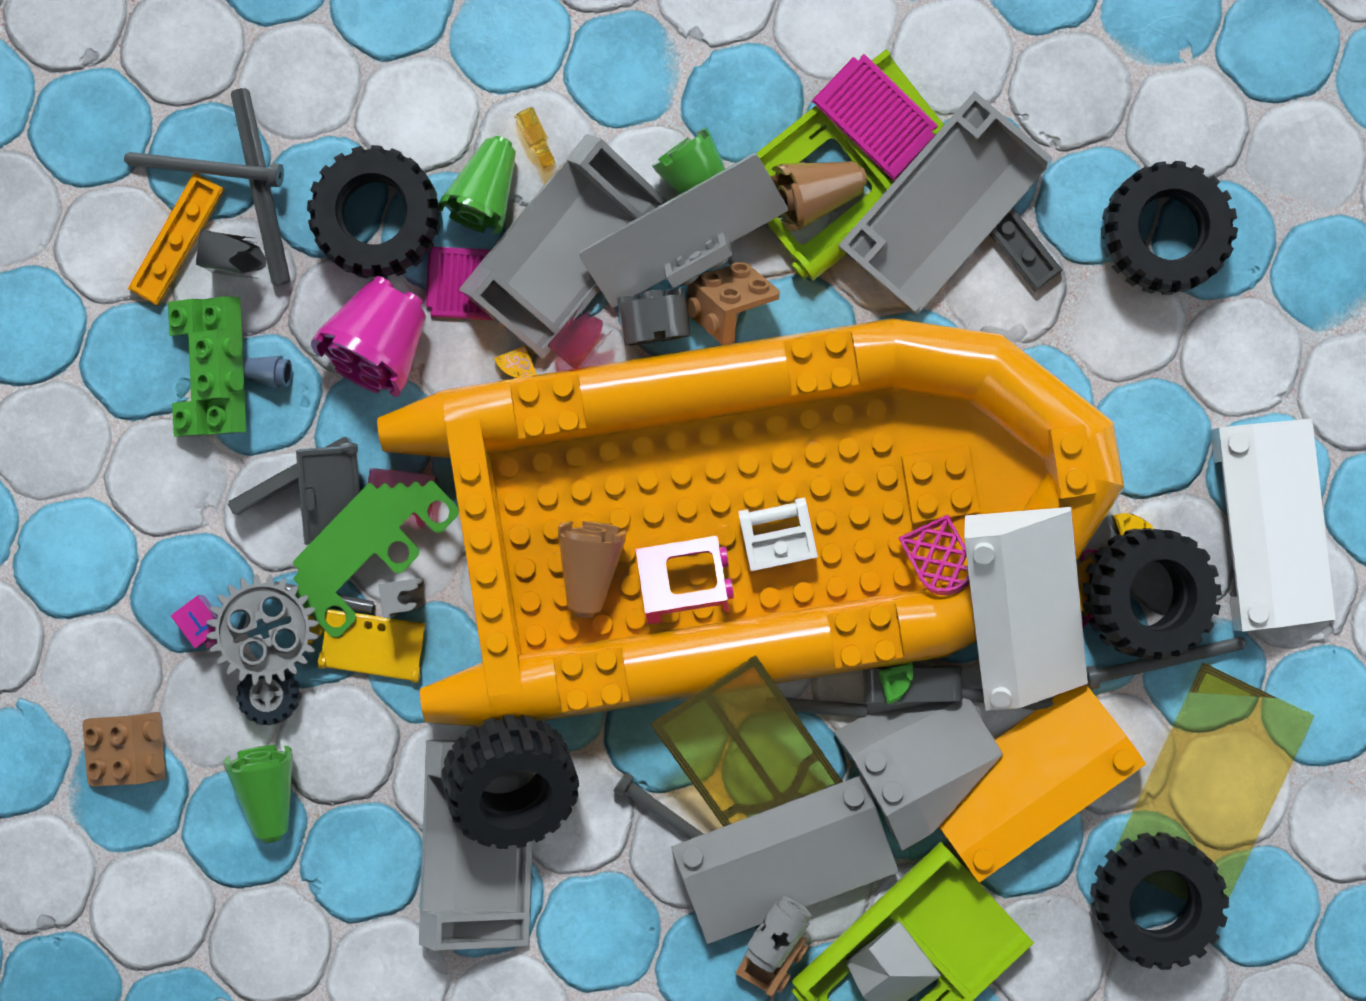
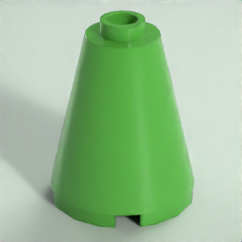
(690, 162)
(482, 188)
(263, 788)

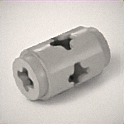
(772, 951)

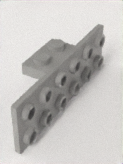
(685, 232)

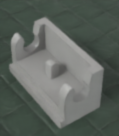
(395, 599)

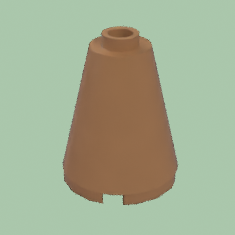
(816, 189)
(589, 563)

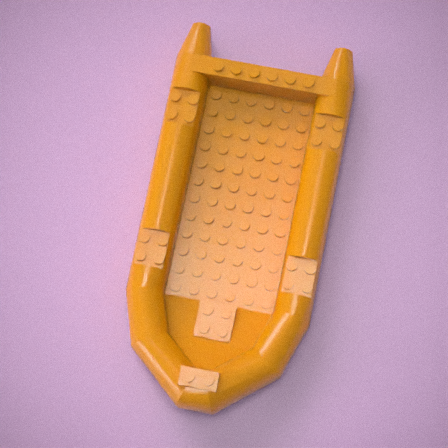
(860, 419)

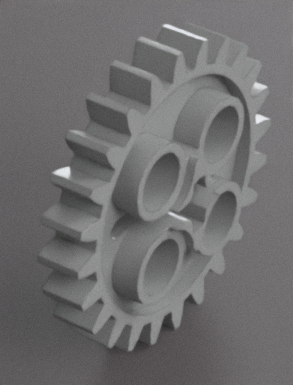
(250, 601)

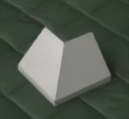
(891, 966)

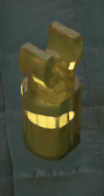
(535, 135)

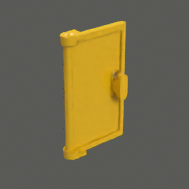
(371, 650)

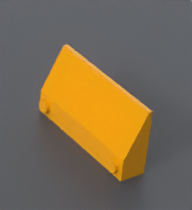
(1047, 774)

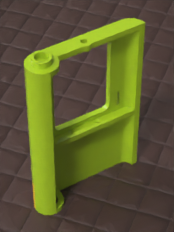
(805, 137)

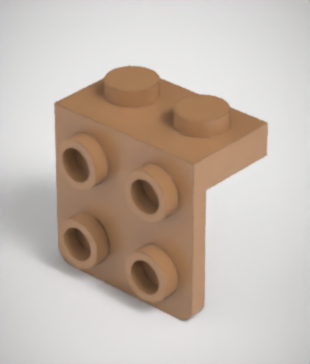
(724, 292)
(124, 749)

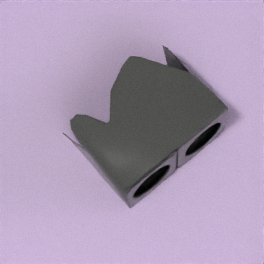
(228, 254)

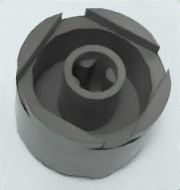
(654, 316)

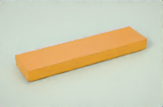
(176, 239)

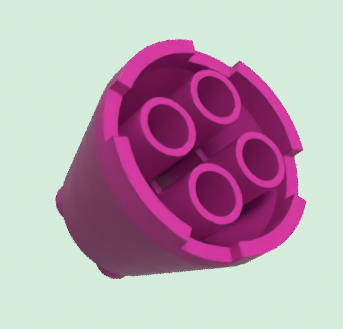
(374, 337)

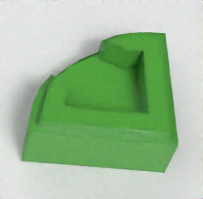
(896, 681)

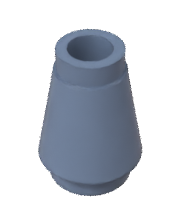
(269, 371)

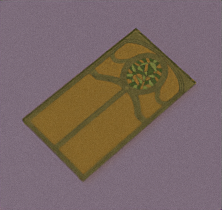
(744, 745)
(1218, 773)

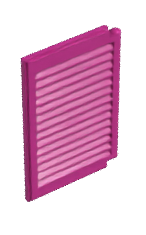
(876, 115)
(446, 274)

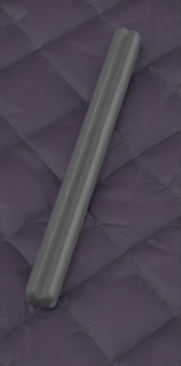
(260, 189)

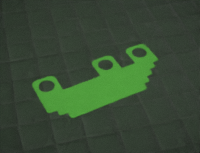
(354, 535)

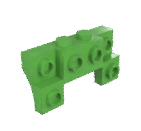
(215, 366)

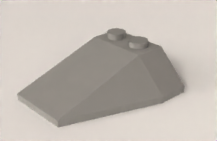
(920, 762)

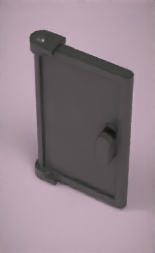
(335, 484)

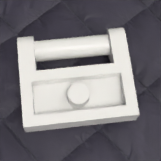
(782, 545)

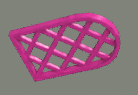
(943, 522)

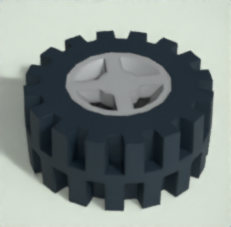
(256, 700)

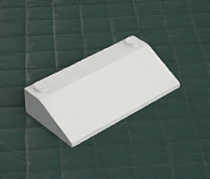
(1275, 524)
(1025, 605)

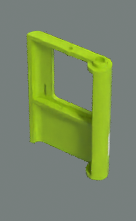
(946, 915)

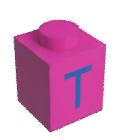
(193, 619)

